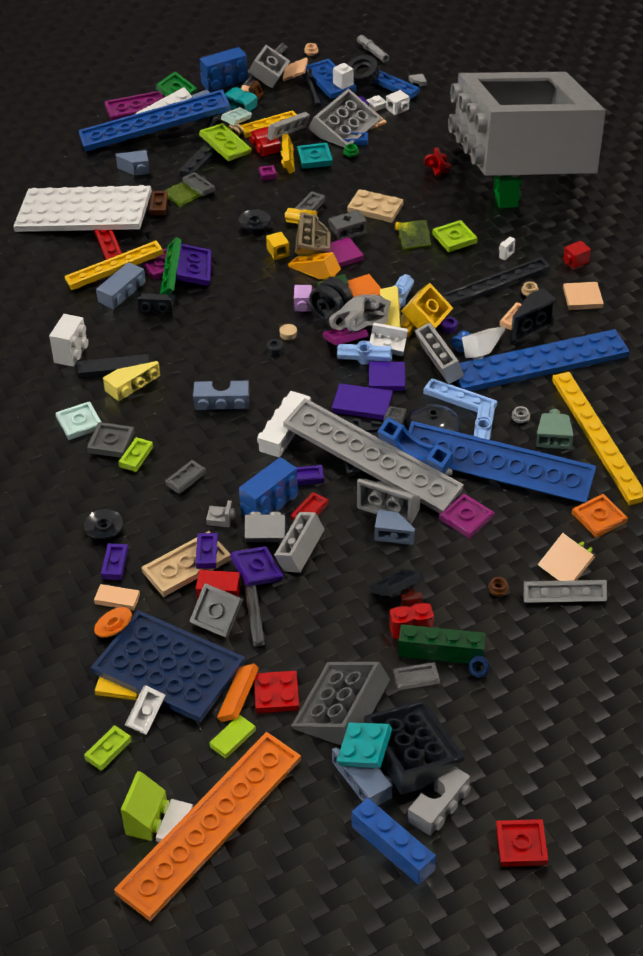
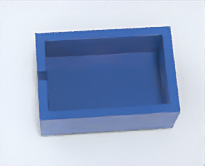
(223, 69)
(269, 489)

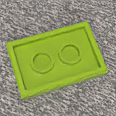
(225, 142)

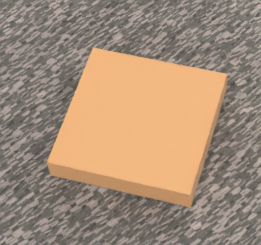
(583, 295)
(566, 559)

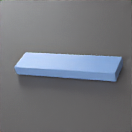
(456, 395)

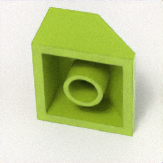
(143, 807)

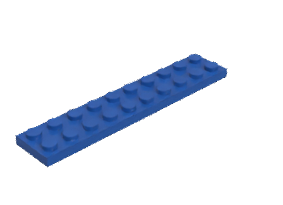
(154, 120)
(542, 360)
(511, 463)

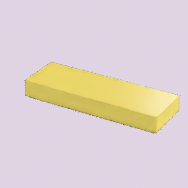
(392, 295)

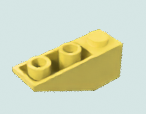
(129, 379)

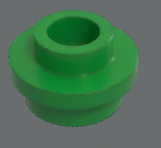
(351, 150)

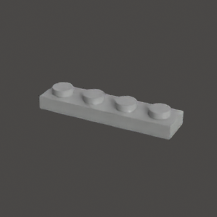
(288, 125)
(565, 591)

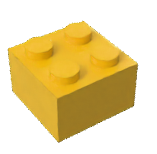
(427, 307)

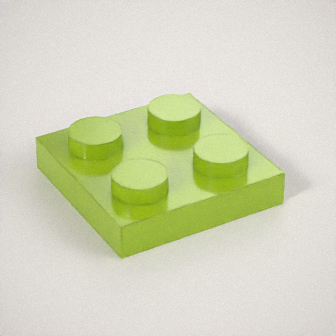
(454, 236)

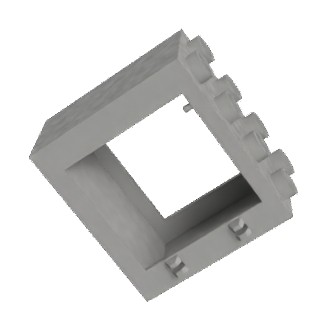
(527, 123)

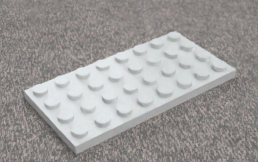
(83, 208)

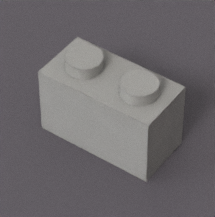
(265, 527)

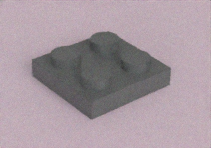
(110, 439)
(216, 610)

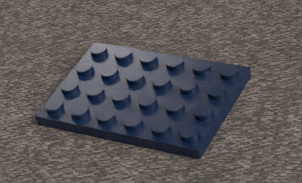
(171, 662)

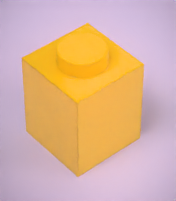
(277, 245)

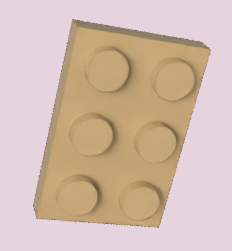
(375, 205)

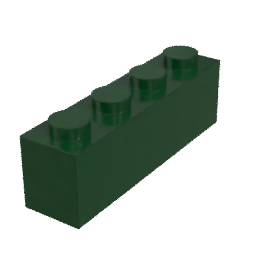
(440, 644)

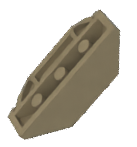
(311, 236)

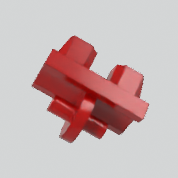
(437, 162)

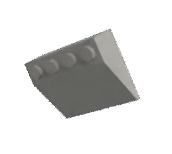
(343, 115)

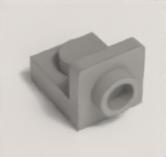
(221, 515)

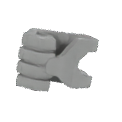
(361, 312)

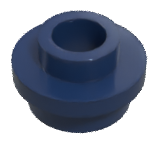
(479, 673)

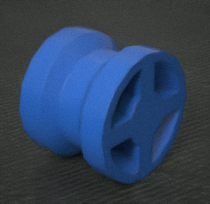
(457, 342)

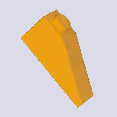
(316, 265)

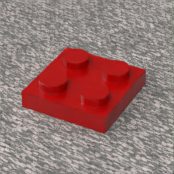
(276, 692)
(521, 843)

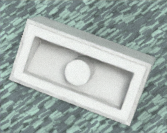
(145, 710)

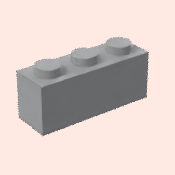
(299, 542)

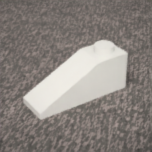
(481, 342)

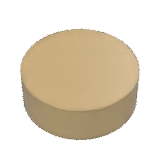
(288, 331)

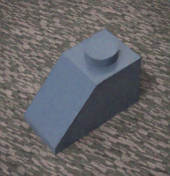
(133, 162)
(393, 528)

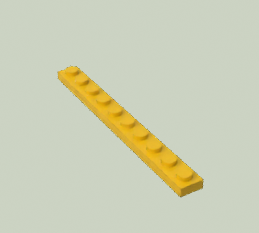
(599, 438)

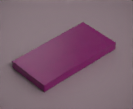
(130, 105)

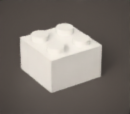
(68, 340)

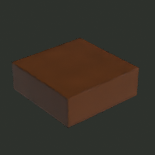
(256, 89)

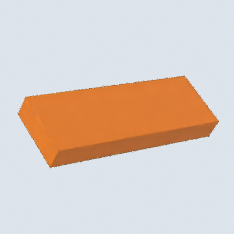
(237, 693)

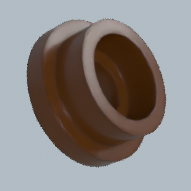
(498, 586)

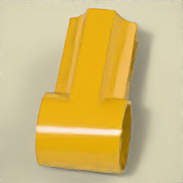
(292, 214)

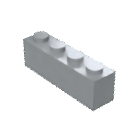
(439, 353)

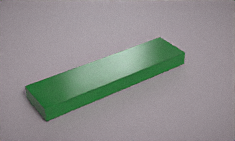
(170, 267)

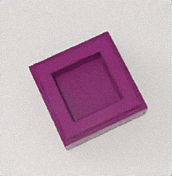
(267, 172)

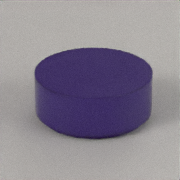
(448, 324)

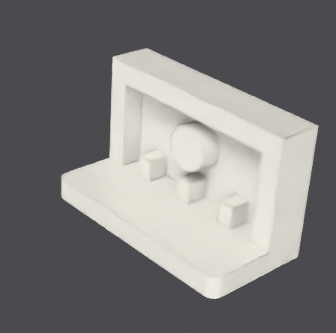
(389, 336)

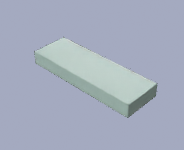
(236, 116)

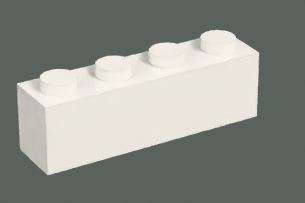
(276, 437)

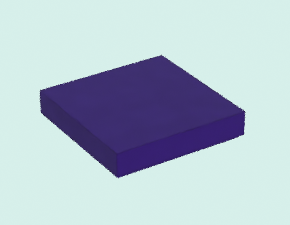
(387, 375)
(256, 566)

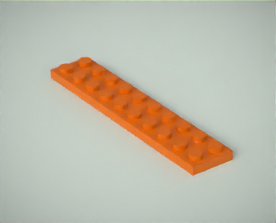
(207, 826)

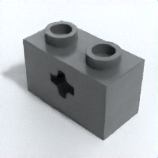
(348, 225)

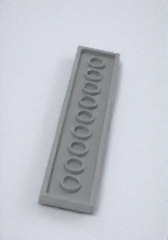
(373, 455)

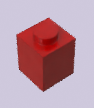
(577, 254)

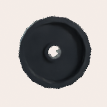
(329, 297)

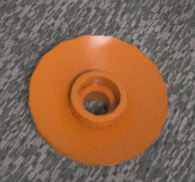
(113, 622)

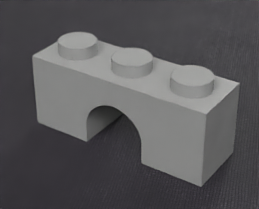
(430, 813)

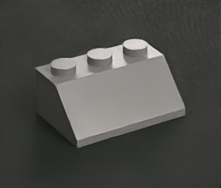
(376, 496)

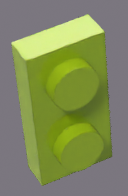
(135, 454)
(107, 748)

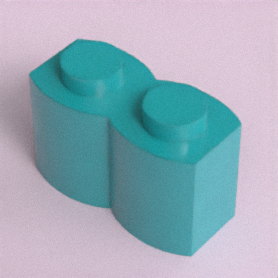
(240, 98)

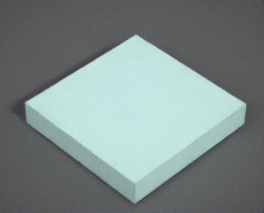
(78, 420)

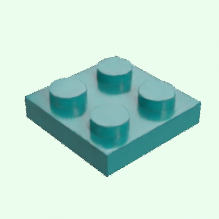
(314, 155)
(364, 745)

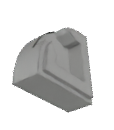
(419, 79)

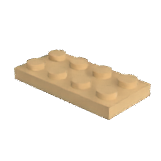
(179, 567)

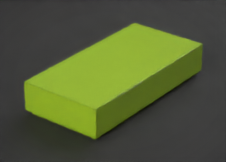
(232, 736)

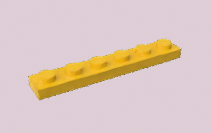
(112, 265)

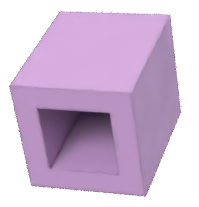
(301, 297)

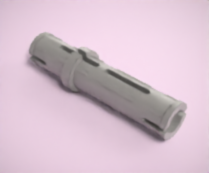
(375, 50)

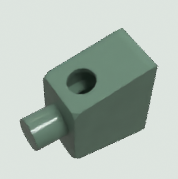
(554, 431)

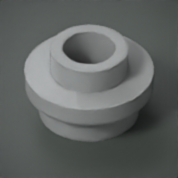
(520, 414)

